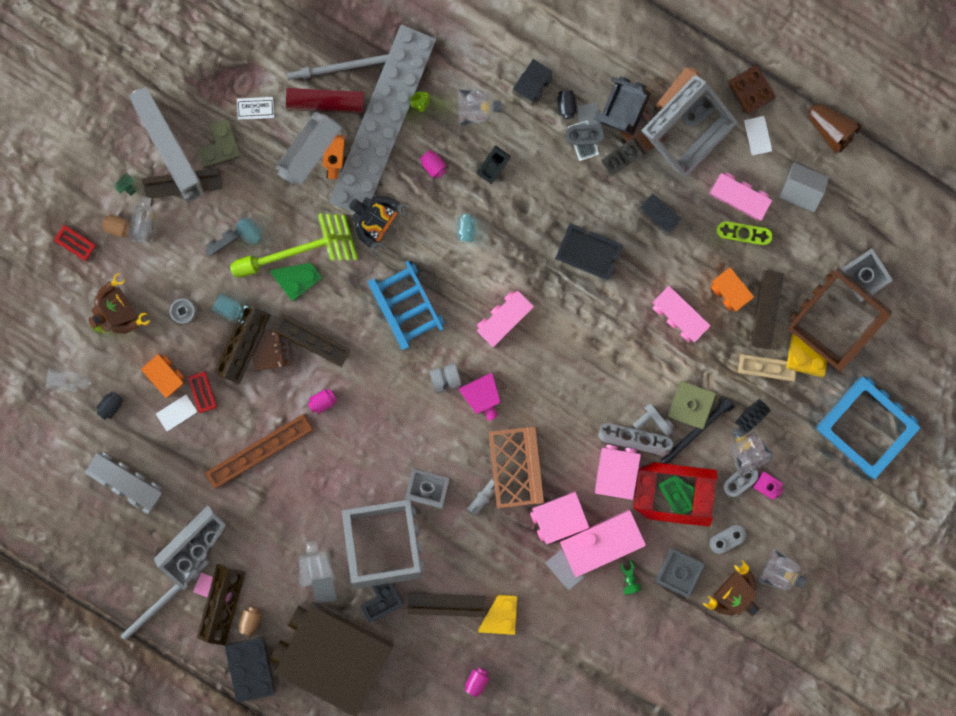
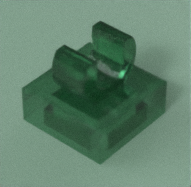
(124, 183)

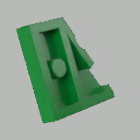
(296, 278)
(678, 494)

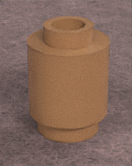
(116, 225)
(250, 621)

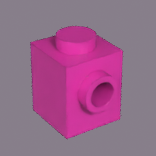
(768, 485)

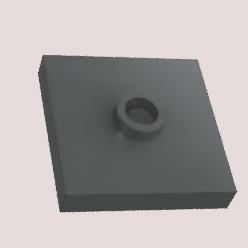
(680, 572)

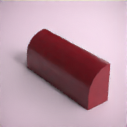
(325, 101)

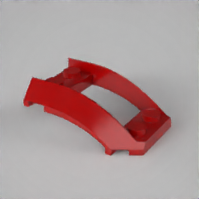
(703, 493)

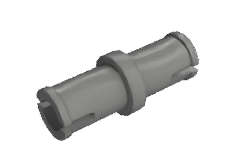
(482, 498)

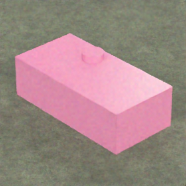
(602, 543)

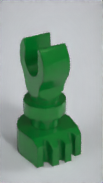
(630, 579)

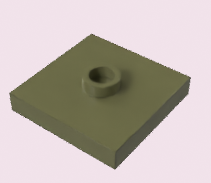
(692, 405)

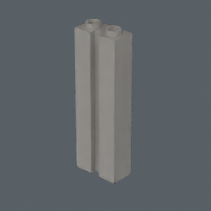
(166, 145)

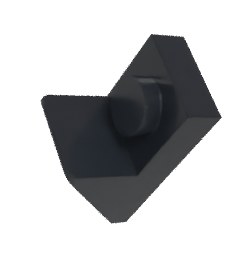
(493, 164)

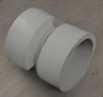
(183, 311)
(445, 378)

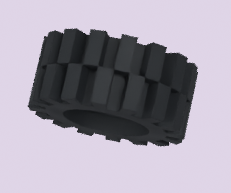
(752, 415)

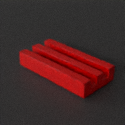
(88, 251)
(209, 389)

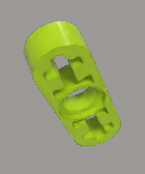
(757, 241)

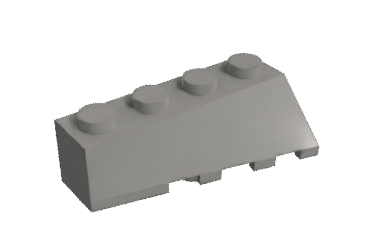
(125, 482)
(190, 547)

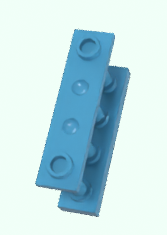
(387, 304)

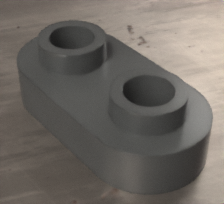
(699, 112)
(584, 134)
(215, 246)

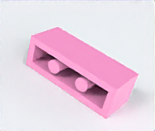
(740, 196)
(680, 315)
(504, 317)

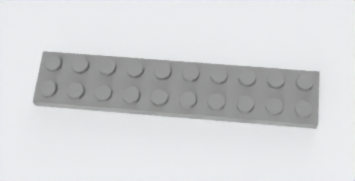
(383, 117)

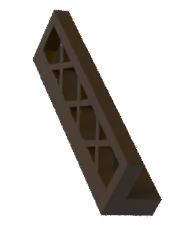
(165, 185)
(312, 340)
(243, 342)
(216, 605)
(446, 605)

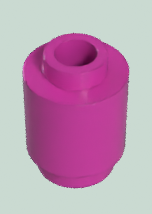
(433, 164)
(322, 401)
(477, 682)

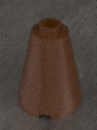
(833, 126)

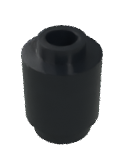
(567, 104)
(109, 405)

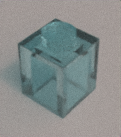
(227, 307)

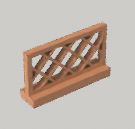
(531, 461)

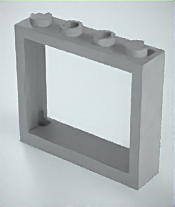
(674, 110)
(307, 148)
(385, 577)

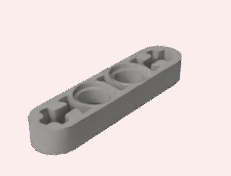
(636, 436)

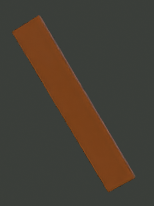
(259, 451)

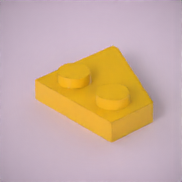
(805, 359)
(501, 616)

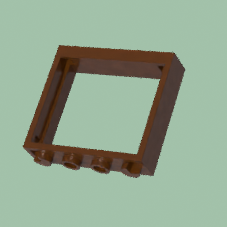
(838, 363)

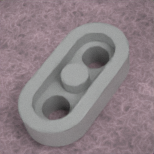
(740, 482)
(727, 538)

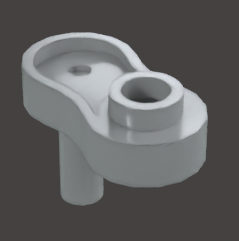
(665, 425)

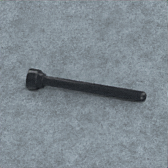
(724, 406)

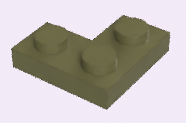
(223, 149)

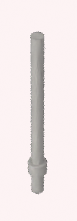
(306, 73)
(160, 603)

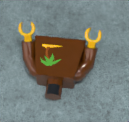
(114, 311)
(735, 593)

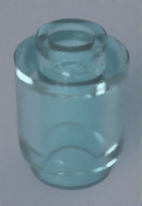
(465, 227)
(249, 231)

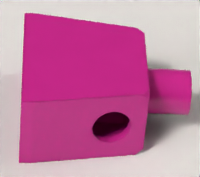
(482, 396)

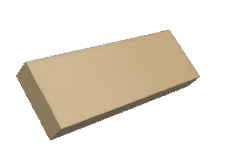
(765, 367)

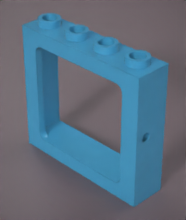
(844, 403)

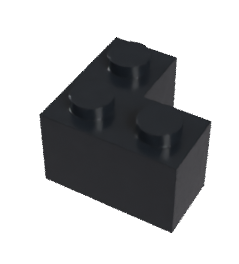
(532, 81)
(386, 601)

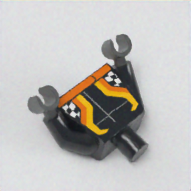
(374, 218)

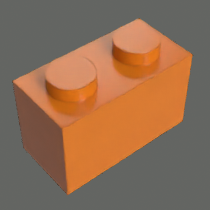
(731, 289)
(163, 375)

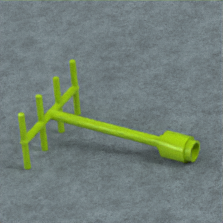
(250, 264)

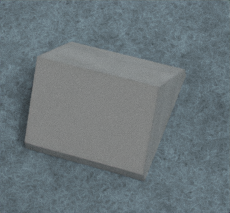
(804, 187)
(867, 272)
(427, 488)

